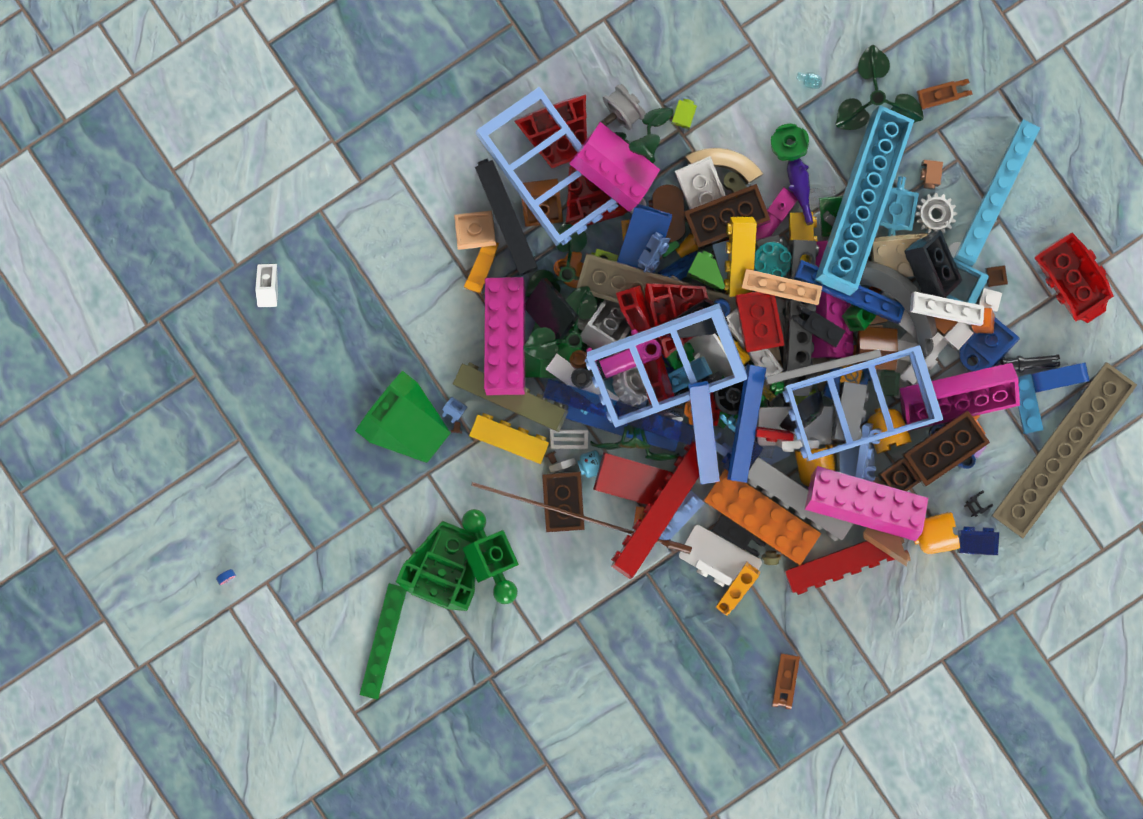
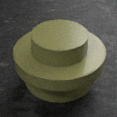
(771, 557)

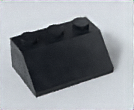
(933, 265)

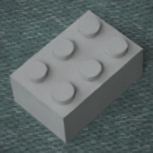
(605, 326)
(852, 400)

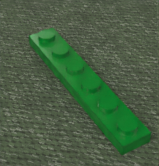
(383, 641)

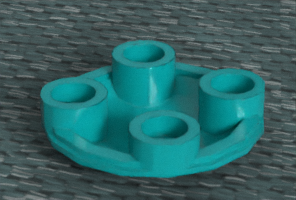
(772, 259)

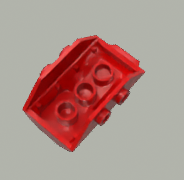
(1075, 277)

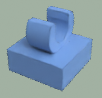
(454, 408)

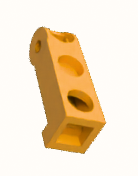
(481, 268)
(738, 588)

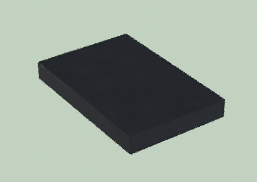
(551, 309)

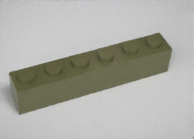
(527, 405)

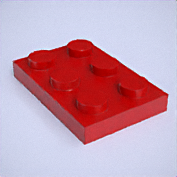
(759, 321)

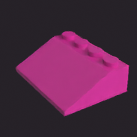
(614, 168)

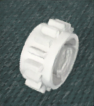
(942, 206)
(630, 387)

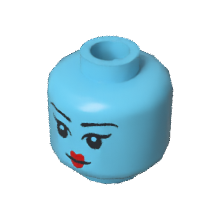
(590, 463)

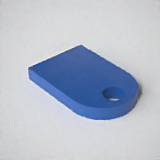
(988, 347)

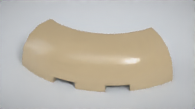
(730, 160)

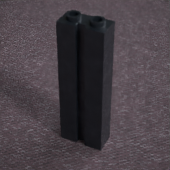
(506, 217)

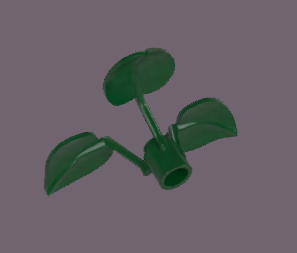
(853, 115)
(648, 144)
(568, 272)
(542, 341)
(635, 443)

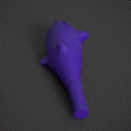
(800, 186)

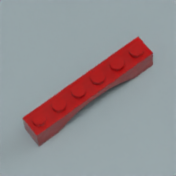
(637, 315)

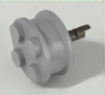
(623, 108)

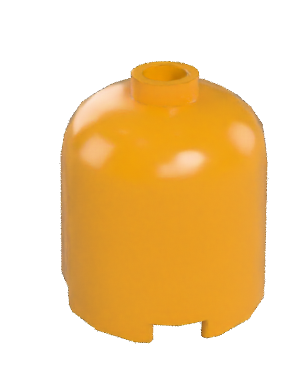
(898, 439)
(807, 468)
(938, 534)

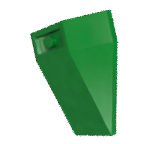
(404, 421)

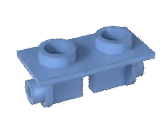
(658, 246)

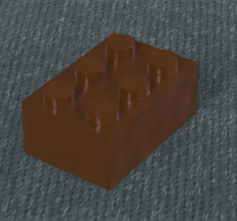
(563, 492)

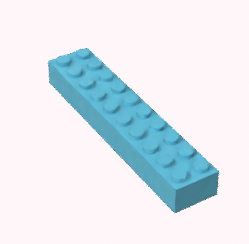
(864, 200)

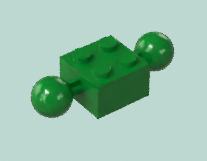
(490, 556)

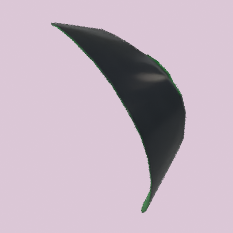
(811, 405)

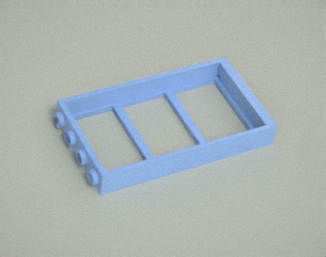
(504, 117)
(670, 327)
(924, 383)

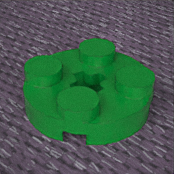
(789, 152)

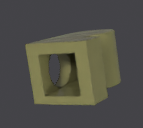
(733, 182)

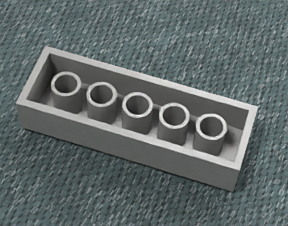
(793, 495)

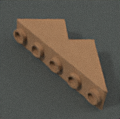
(887, 542)

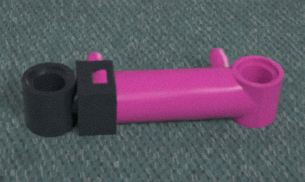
(617, 363)

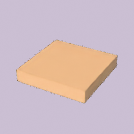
(475, 230)

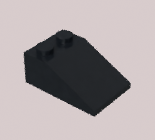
(701, 328)

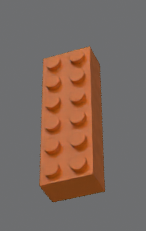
(762, 518)

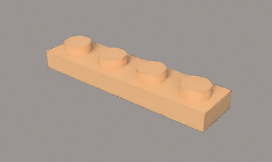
(782, 287)

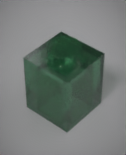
(889, 382)

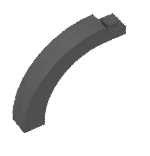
(901, 289)

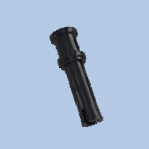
(1020, 363)

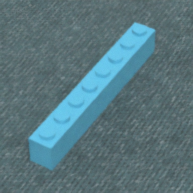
(997, 193)

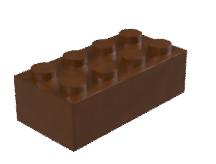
(710, 220)
(946, 448)

